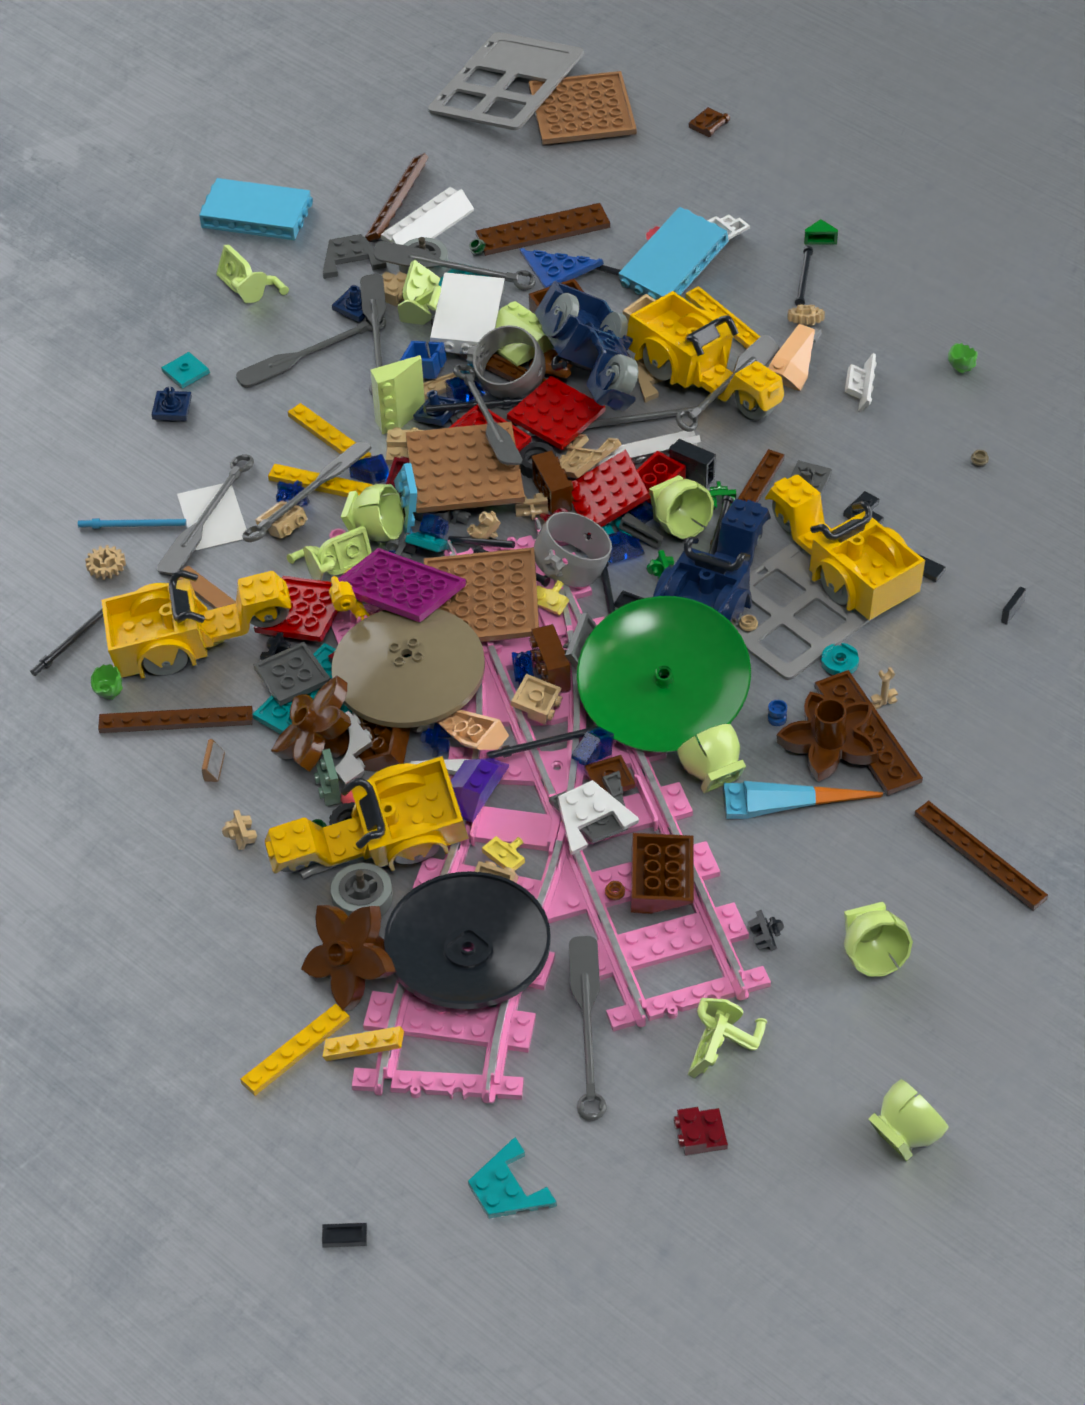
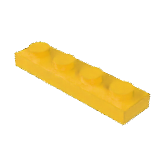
(363, 1043)

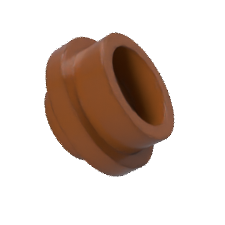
(615, 886)

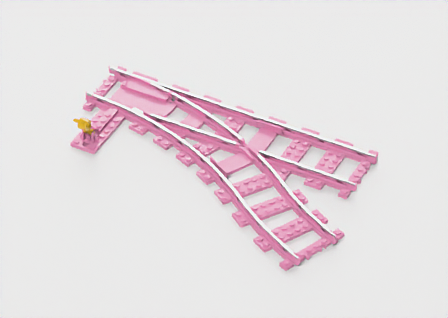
(563, 889)

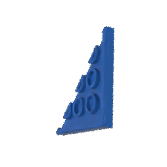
(558, 266)

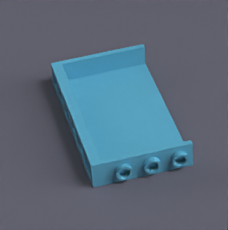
(255, 209)
(674, 255)

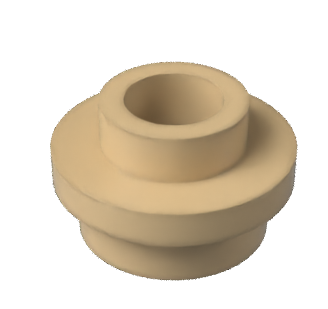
(748, 623)

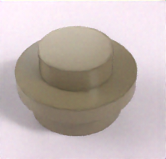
(979, 457)

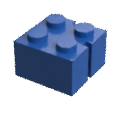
(430, 366)

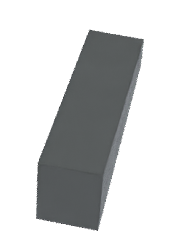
(640, 530)

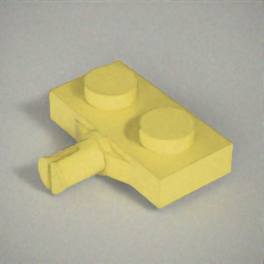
(551, 599)
(504, 853)

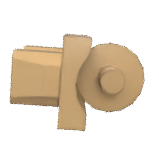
(532, 507)
(486, 528)
(237, 830)

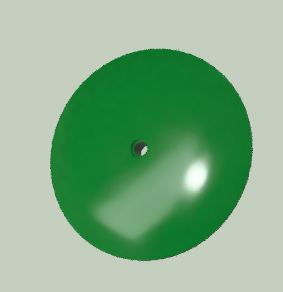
(656, 638)

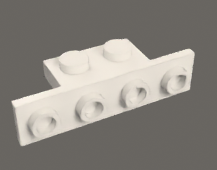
(860, 382)

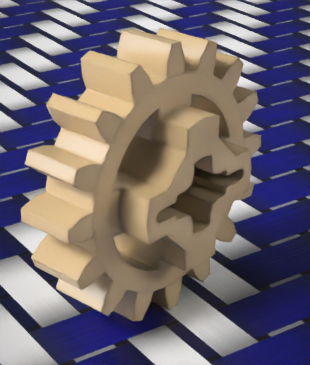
(806, 315)
(105, 562)

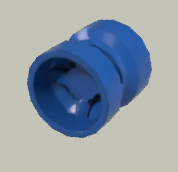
(777, 712)

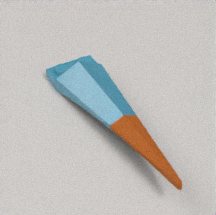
(760, 798)

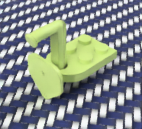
(239, 277)
(420, 294)
(335, 554)
(719, 1017)

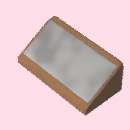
(212, 762)

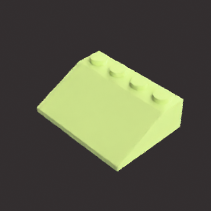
(517, 315)
(397, 392)

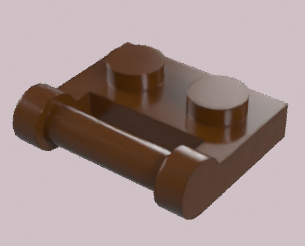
(705, 119)

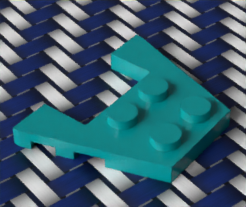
(499, 1190)

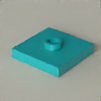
(185, 370)
(427, 541)

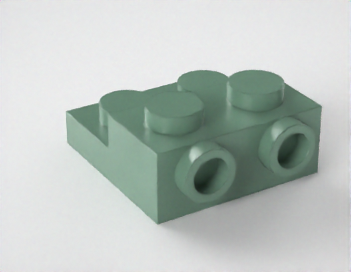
(328, 779)

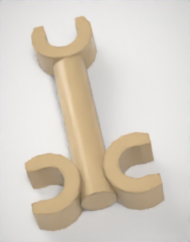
(886, 694)

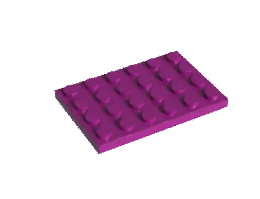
(401, 584)

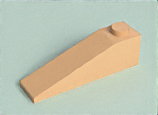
(794, 358)
(475, 730)

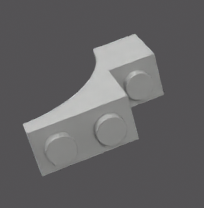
(359, 741)

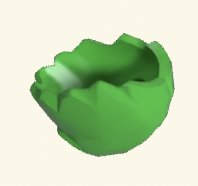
(962, 357)
(106, 681)

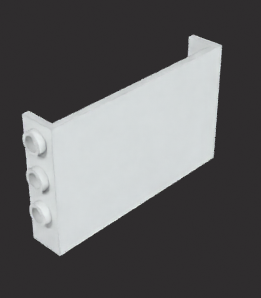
(466, 310)

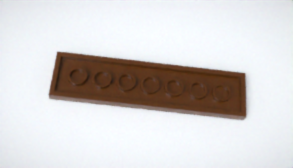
(543, 229)
(894, 767)

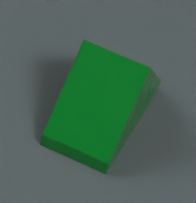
(821, 234)

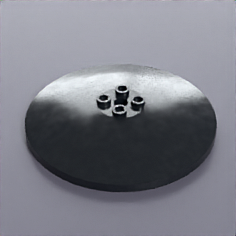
(462, 911)

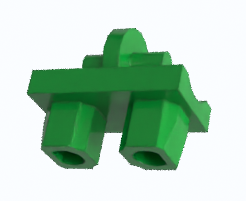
(719, 491)
(658, 565)

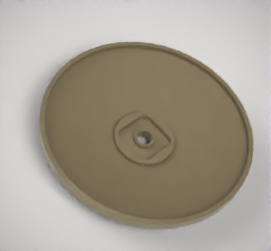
(413, 690)

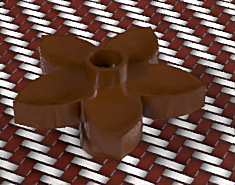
(316, 726)
(830, 734)
(348, 952)

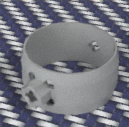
(490, 344)
(571, 529)

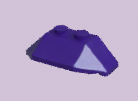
(475, 784)

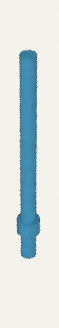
(96, 523)

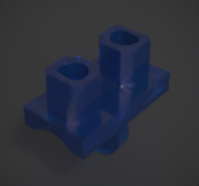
(289, 491)
(522, 665)
(434, 739)

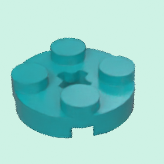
(832, 653)

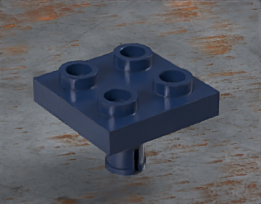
(350, 304)
(171, 405)
(436, 418)

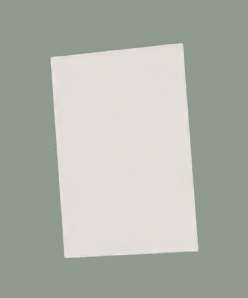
(225, 521)

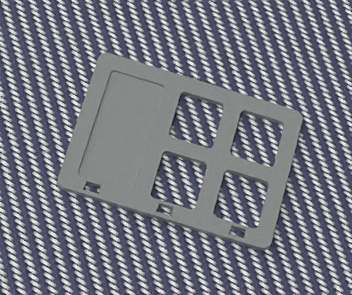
(514, 58)
(795, 564)

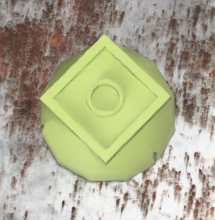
(678, 504)
(377, 510)
(716, 759)
(874, 935)
(907, 1120)

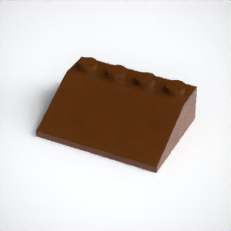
(387, 747)
(661, 872)

